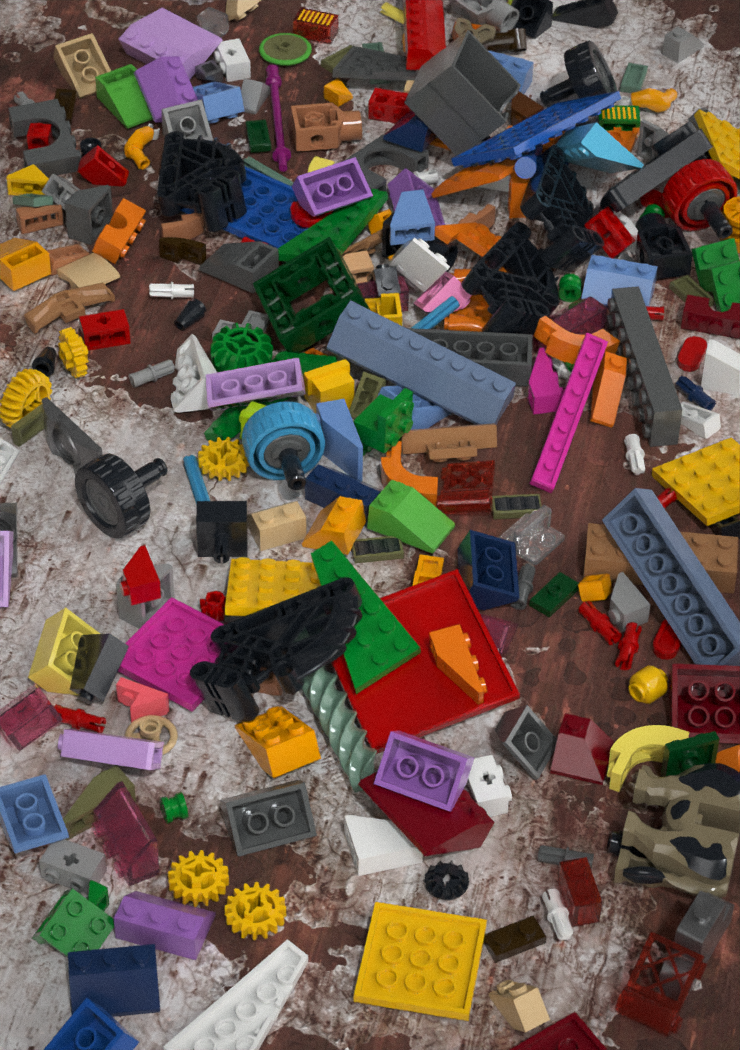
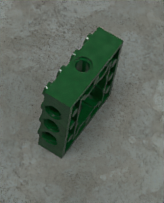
(297, 277)

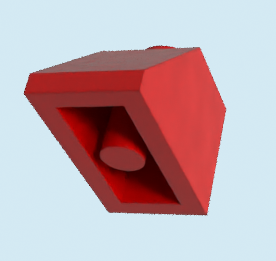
(102, 169)
(140, 579)

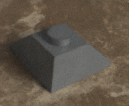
(526, 739)

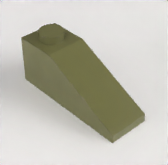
(81, 813)

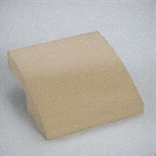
(88, 271)

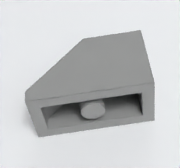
(680, 44)
(648, 136)
(627, 604)

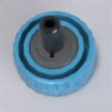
(283, 442)

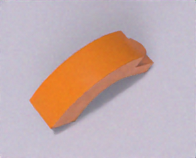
(566, 345)
(393, 470)

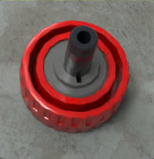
(697, 197)

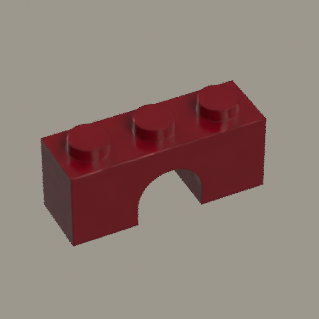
(701, 318)

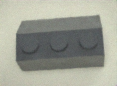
(268, 817)

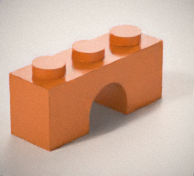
(121, 230)

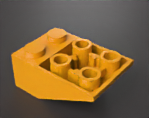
(23, 262)
(279, 741)

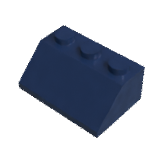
(411, 133)
(327, 484)
(488, 569)
(116, 979)

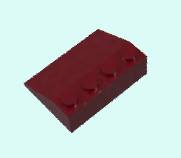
(706, 700)
(431, 827)

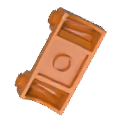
(471, 317)

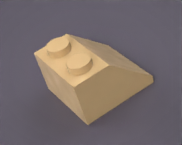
(277, 525)

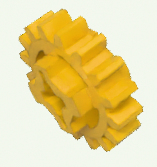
(73, 352)
(223, 459)
(198, 878)
(255, 911)

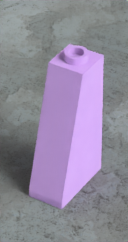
(111, 749)

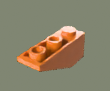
(455, 661)

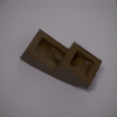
(177, 249)

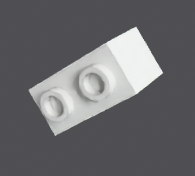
(233, 60)
(487, 786)

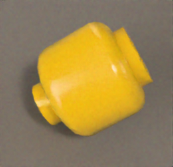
(648, 684)

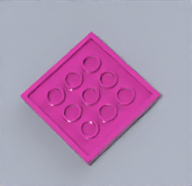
(168, 649)

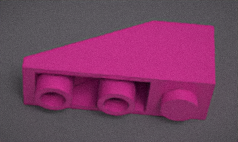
(543, 386)

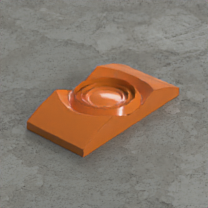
(475, 176)

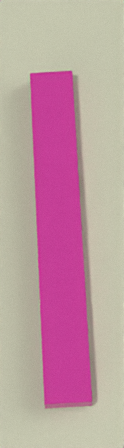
(568, 413)

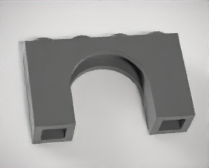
(388, 153)
(56, 158)

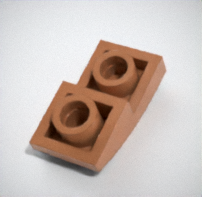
(484, 217)
(188, 228)

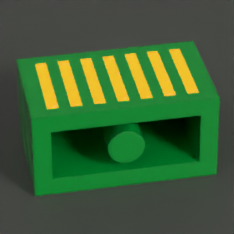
(619, 116)

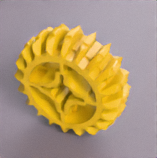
(23, 395)

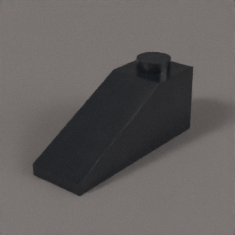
(587, 13)

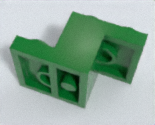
(719, 271)
(385, 421)

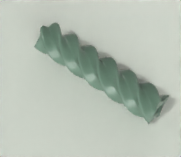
(339, 726)

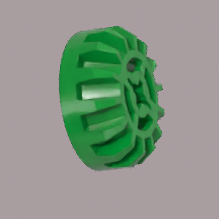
(240, 351)

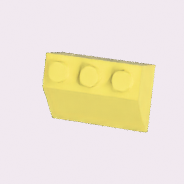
(57, 651)

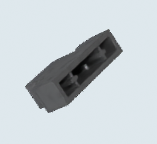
(699, 932)

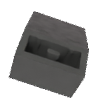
(242, 263)

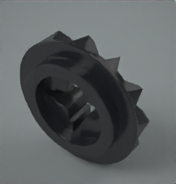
(455, 886)

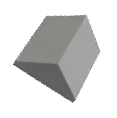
(188, 119)

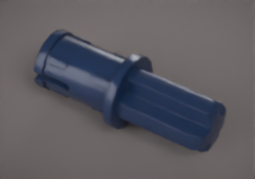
(695, 393)

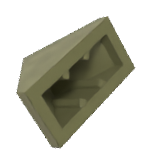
(366, 393)

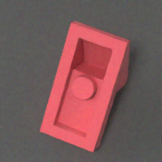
(142, 699)

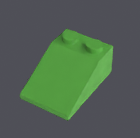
(408, 516)

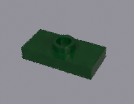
(258, 136)
(554, 594)

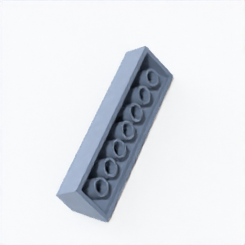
(420, 365)
(675, 579)

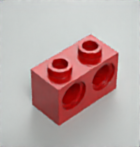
(387, 105)
(612, 231)

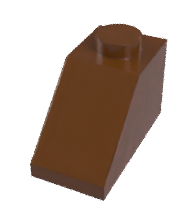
(523, 108)

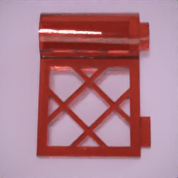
(467, 497)
(650, 1007)

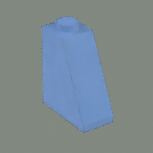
(412, 219)

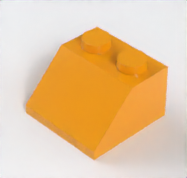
(337, 522)

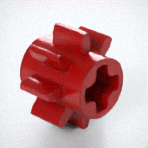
(214, 605)

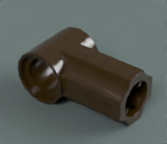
(513, 40)

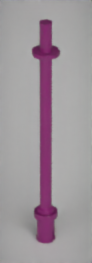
(281, 153)

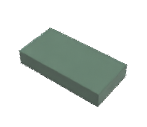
(633, 78)
(32, 200)

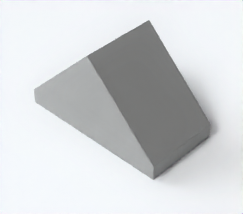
(254, 95)

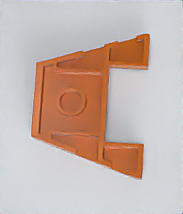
(473, 235)

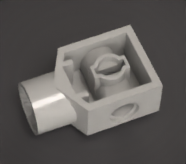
(489, 12)

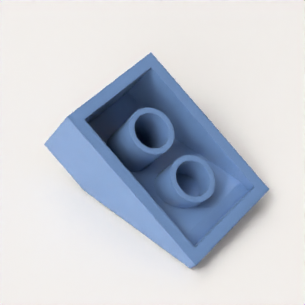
(220, 100)
(424, 412)
(341, 437)
(30, 814)

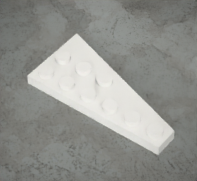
(247, 1009)

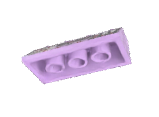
(254, 384)

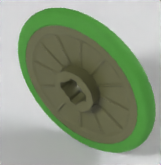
(285, 49)

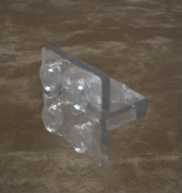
(534, 536)

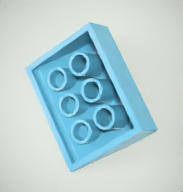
(596, 149)

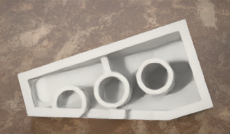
(191, 377)

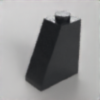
(96, 666)

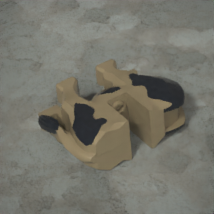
(697, 831)

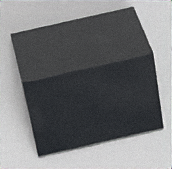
(534, 16)

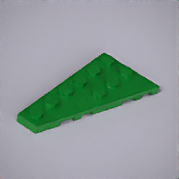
(340, 225)
(228, 422)
(380, 638)

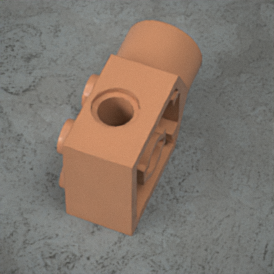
(323, 126)

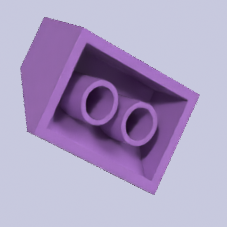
(164, 85)
(408, 181)
(331, 187)
(423, 770)
(162, 922)

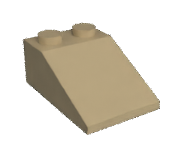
(80, 63)

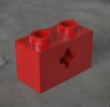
(104, 329)

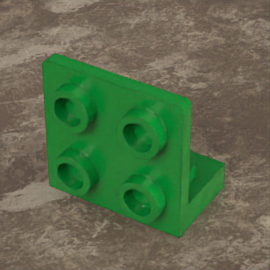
(74, 925)

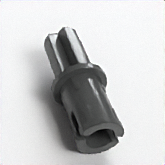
(525, 586)
(556, 855)

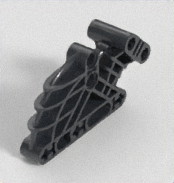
(672, 153)
(211, 180)
(562, 205)
(521, 293)
(285, 638)

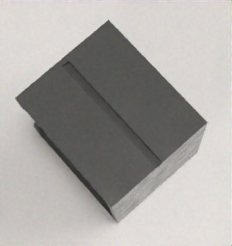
(462, 93)

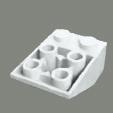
(418, 264)

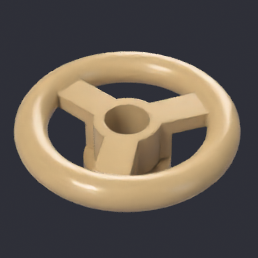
(151, 728)

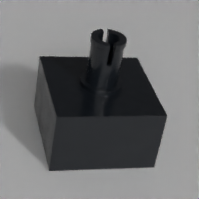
(222, 529)

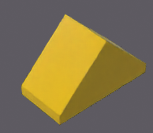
(26, 181)

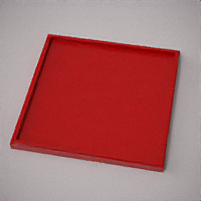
(418, 694)

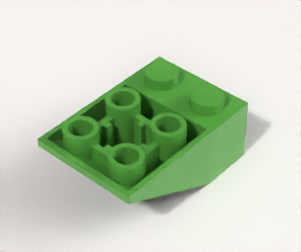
(123, 96)

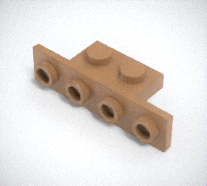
(450, 442)

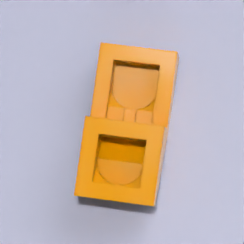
(428, 568)

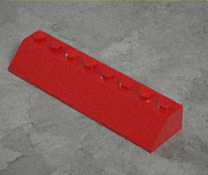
(423, 31)

